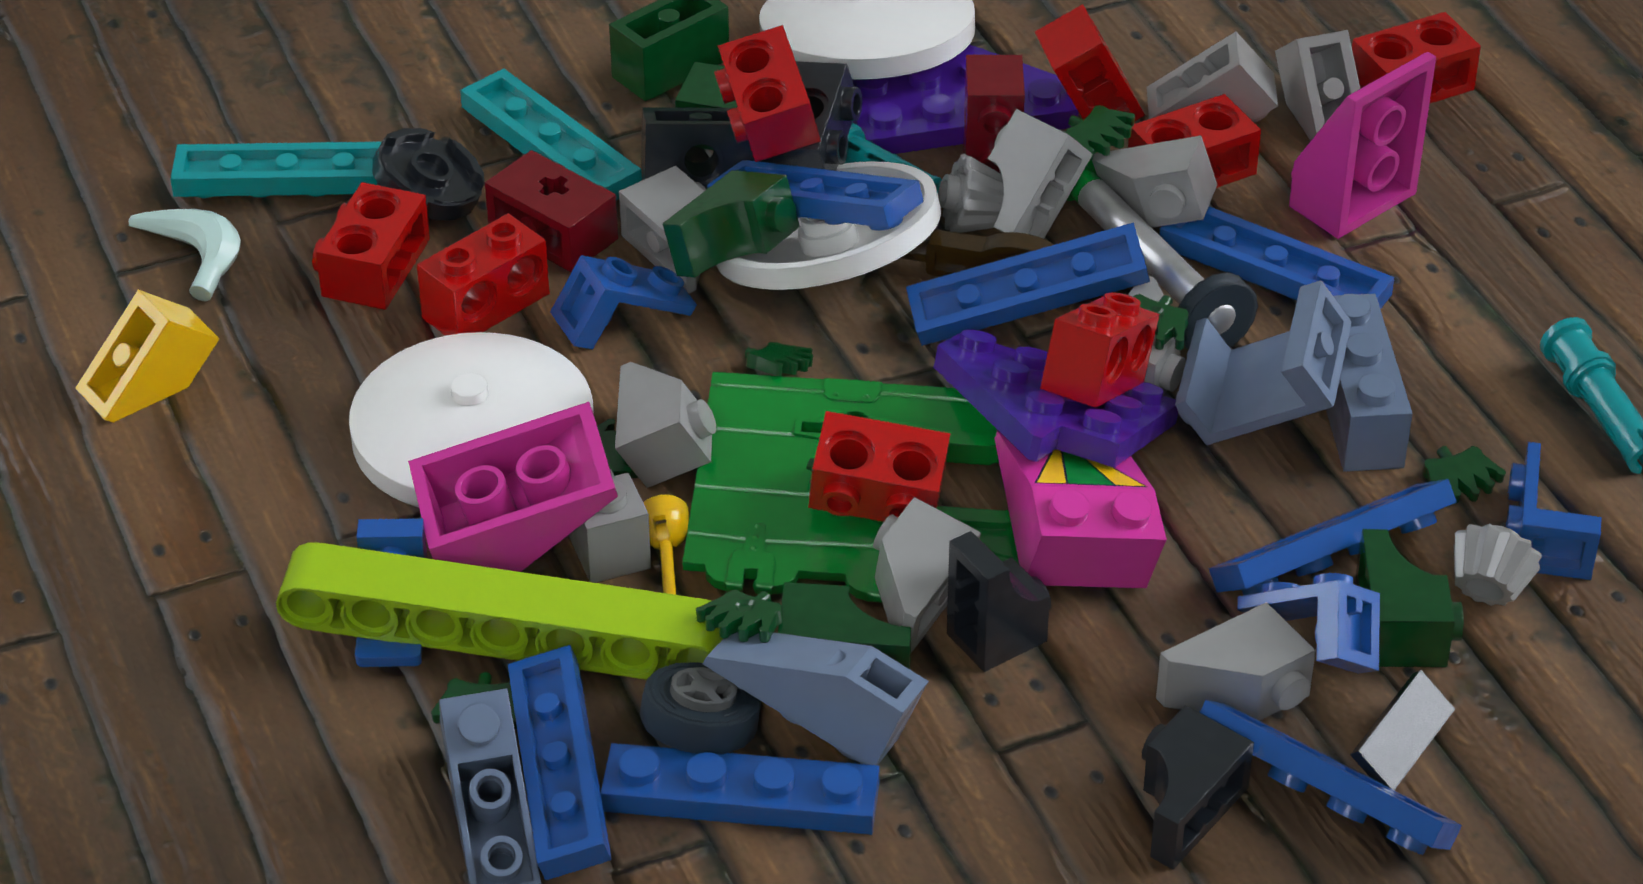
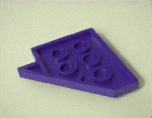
(928, 105)
(1008, 394)

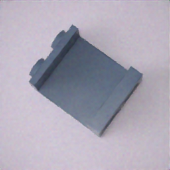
(1267, 380)

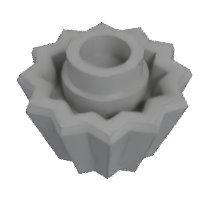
(971, 196)
(1493, 563)

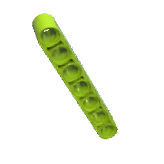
(490, 610)

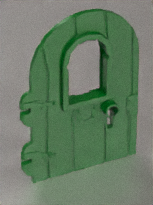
(754, 493)

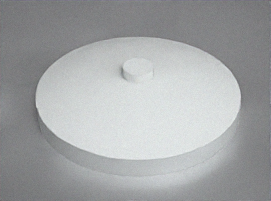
(874, 35)
(833, 253)
(451, 395)

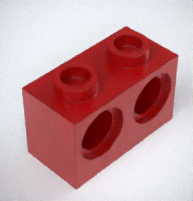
(1438, 34)
(1086, 64)
(768, 94)
(1226, 130)
(372, 245)
(483, 277)
(1100, 350)
(875, 467)

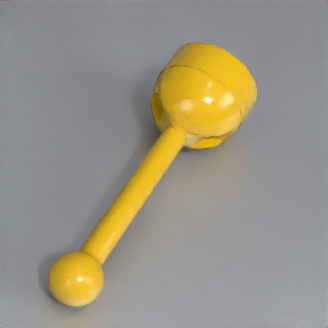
(667, 534)

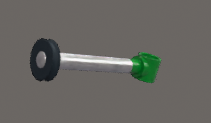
(1221, 297)

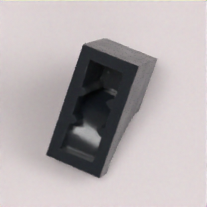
(993, 604)
(1195, 776)

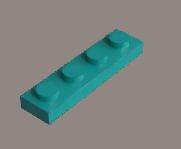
(538, 125)
(272, 169)

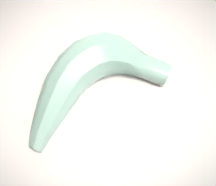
(205, 230)

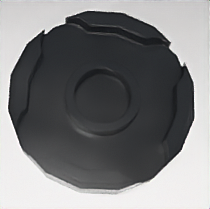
(427, 166)

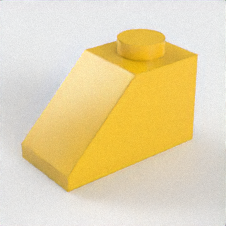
(146, 357)

